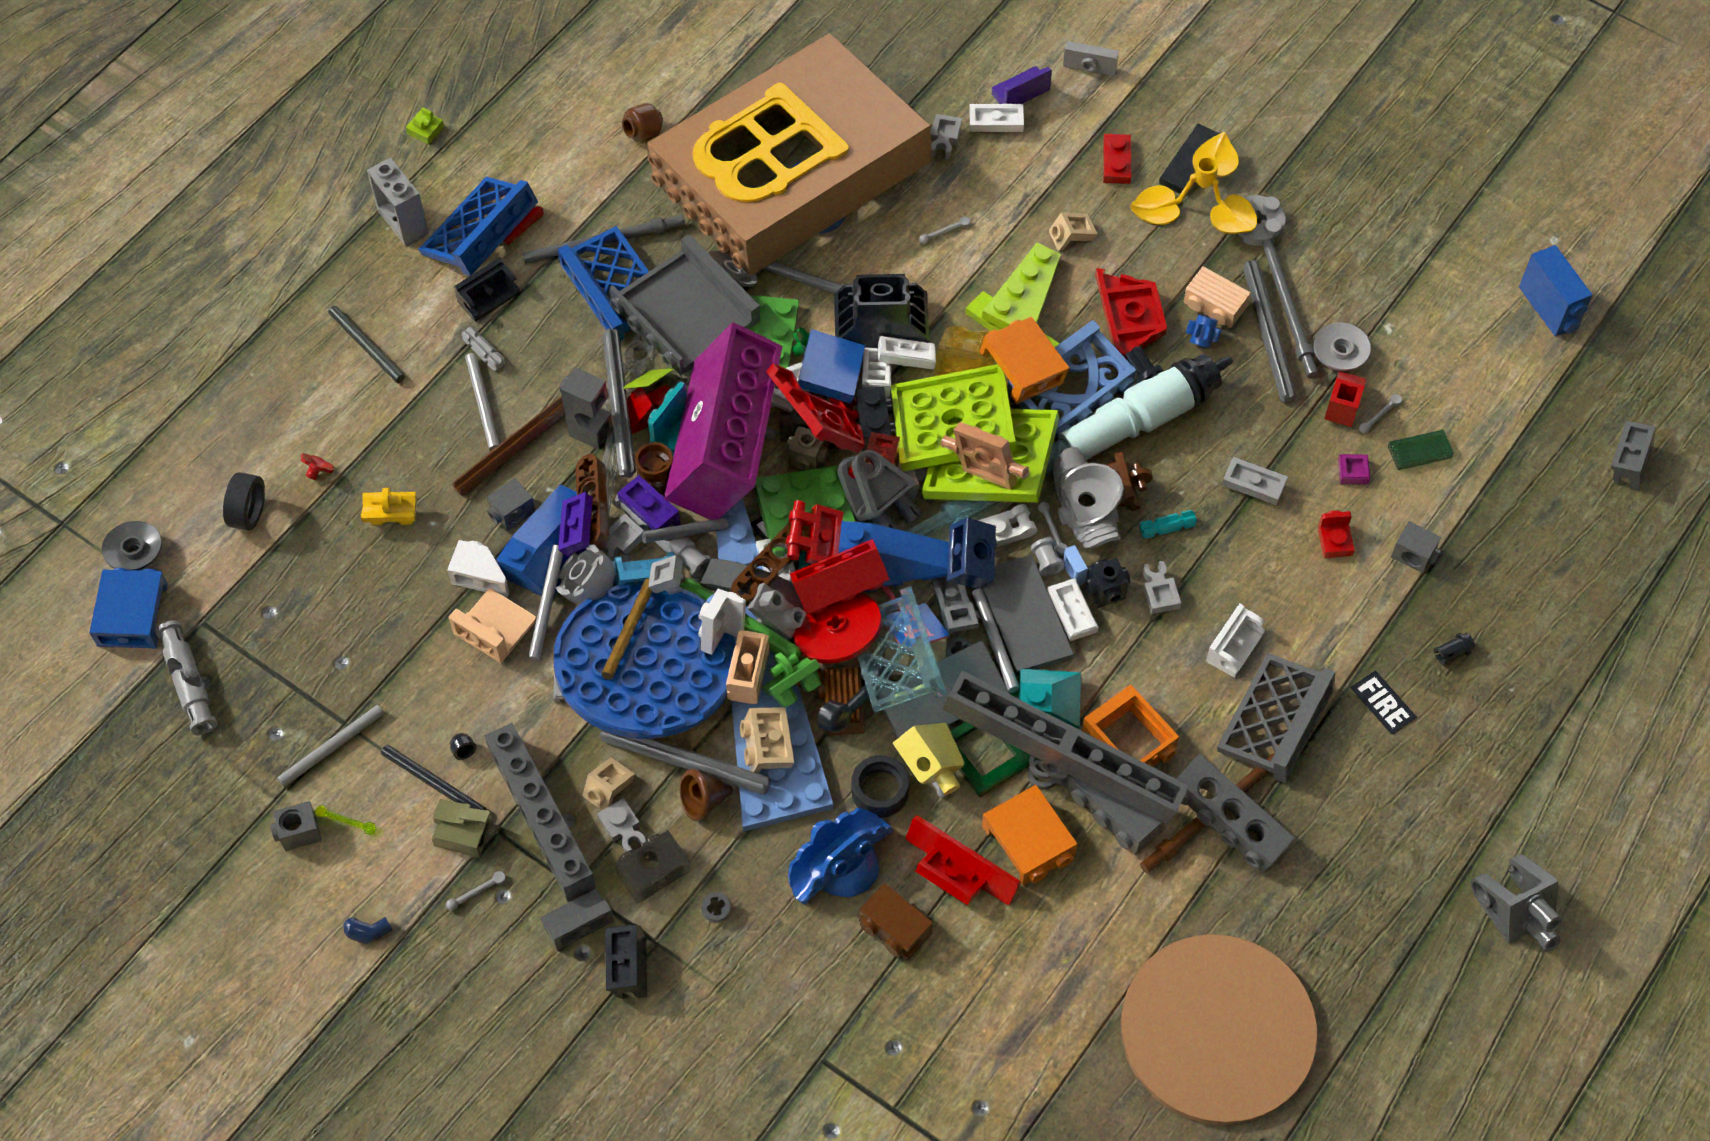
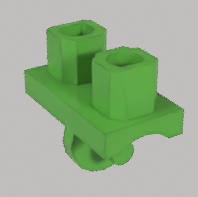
(802, 672)

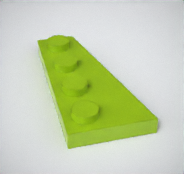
(1025, 288)

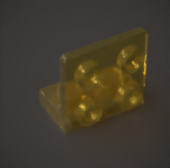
(960, 351)

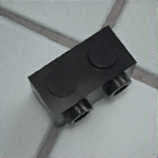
(873, 413)

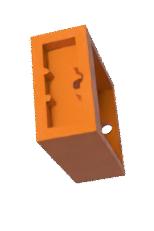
(1131, 700)

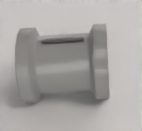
(1047, 556)

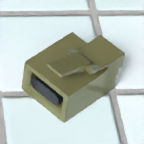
(461, 827)

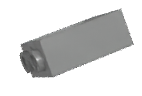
(398, 199)

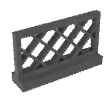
(1297, 732)

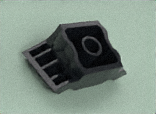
(881, 307)

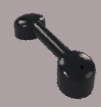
(836, 715)

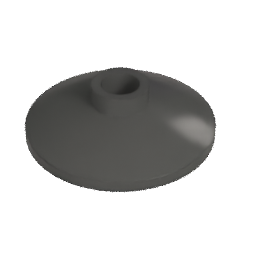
(128, 537)

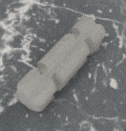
(483, 348)

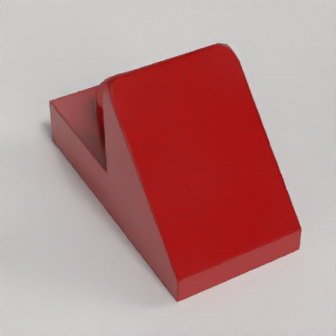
(642, 404)

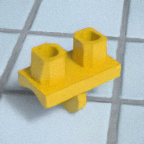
(389, 507)

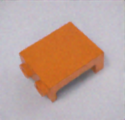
(1025, 358)
(1031, 834)

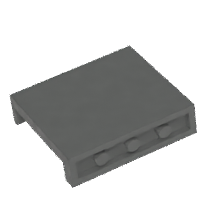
(684, 305)

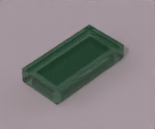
(1420, 450)

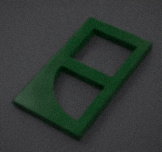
(998, 775)

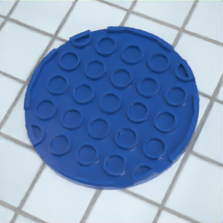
(663, 675)

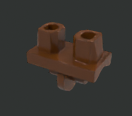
(1130, 479)

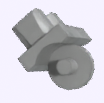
(776, 612)

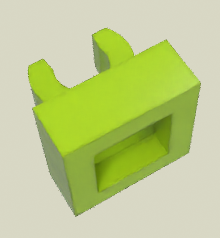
(425, 126)

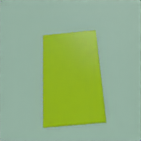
(648, 378)

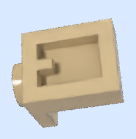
(1072, 228)
(606, 783)

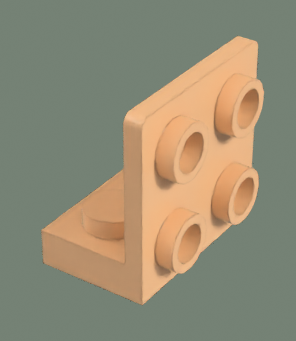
(492, 625)

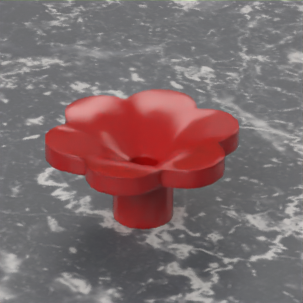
(315, 465)

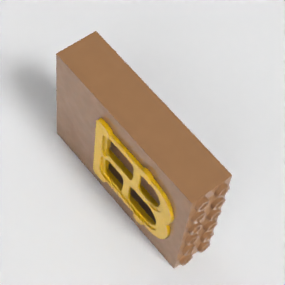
(842, 107)

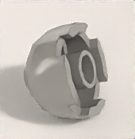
(586, 576)

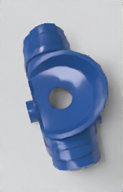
(839, 856)

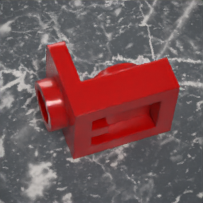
(1336, 534)

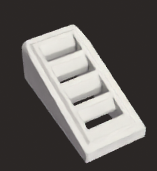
(875, 373)

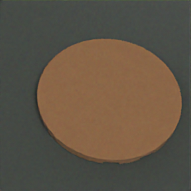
(1218, 1029)

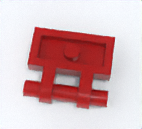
(823, 532)

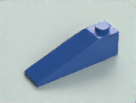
(529, 549)
(902, 553)

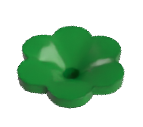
(801, 338)

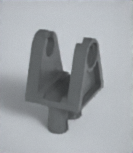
(877, 489)
(1522, 913)

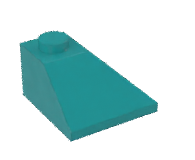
(1053, 693)

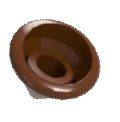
(701, 793)

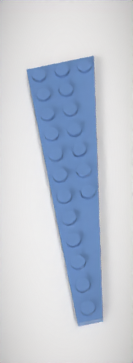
(792, 790)

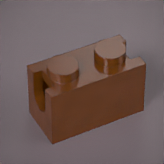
(895, 922)

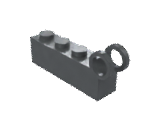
(1129, 825)

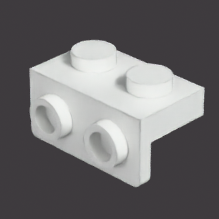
(721, 616)

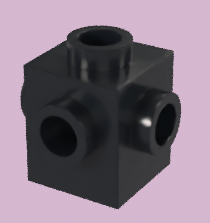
(1107, 582)

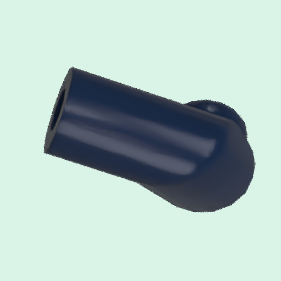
(364, 932)

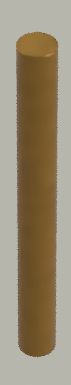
(627, 631)

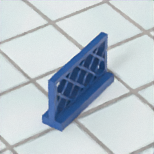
(488, 231)
(589, 286)

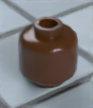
(642, 122)

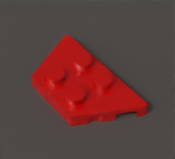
(1130, 310)

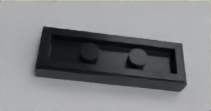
(1181, 167)

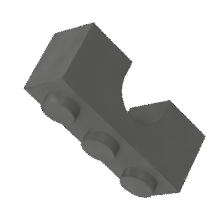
(582, 402)

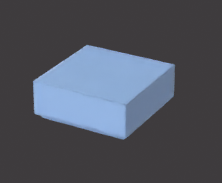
(1075, 565)

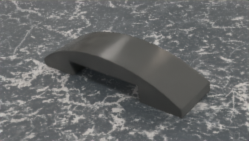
(723, 572)
(954, 605)

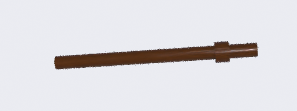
(1169, 847)

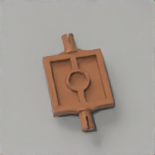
(985, 455)

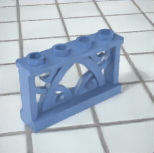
(1080, 346)

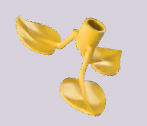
(1210, 160)

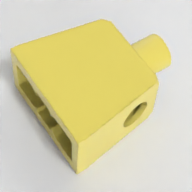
(931, 755)

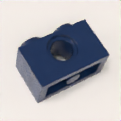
(971, 553)

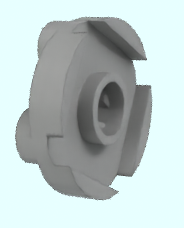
(1272, 220)

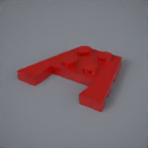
(827, 420)

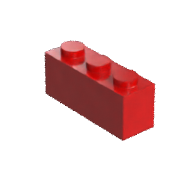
(839, 577)

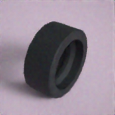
(243, 501)
(885, 764)

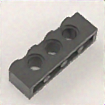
(1248, 815)

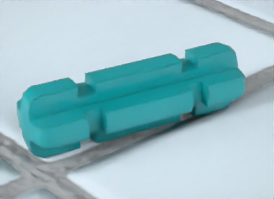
(1168, 524)

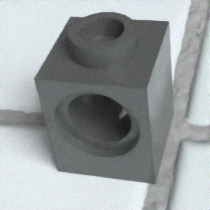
(510, 505)
(1417, 547)
(307, 832)

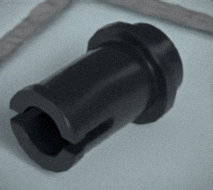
(1460, 645)

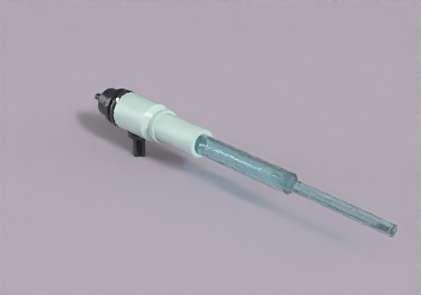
(1144, 407)

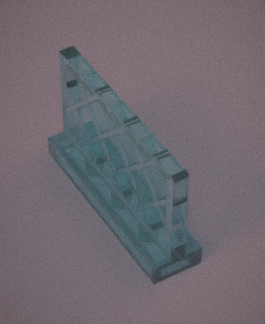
(921, 649)

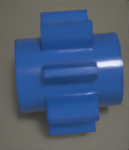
(1203, 331)

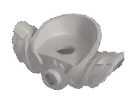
(1077, 477)

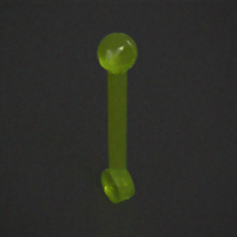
(368, 827)

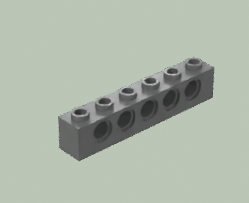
(540, 812)

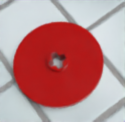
(858, 629)

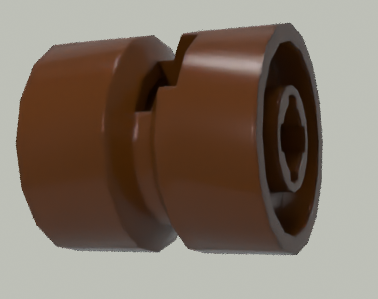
(654, 465)

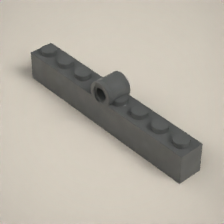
(1065, 748)

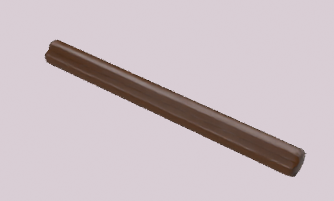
(509, 447)

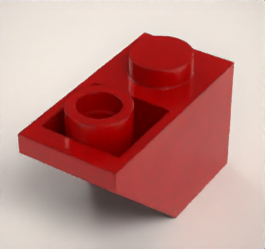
(1345, 399)

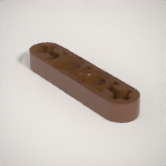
(584, 483)
(766, 559)

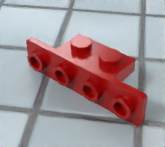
(957, 867)

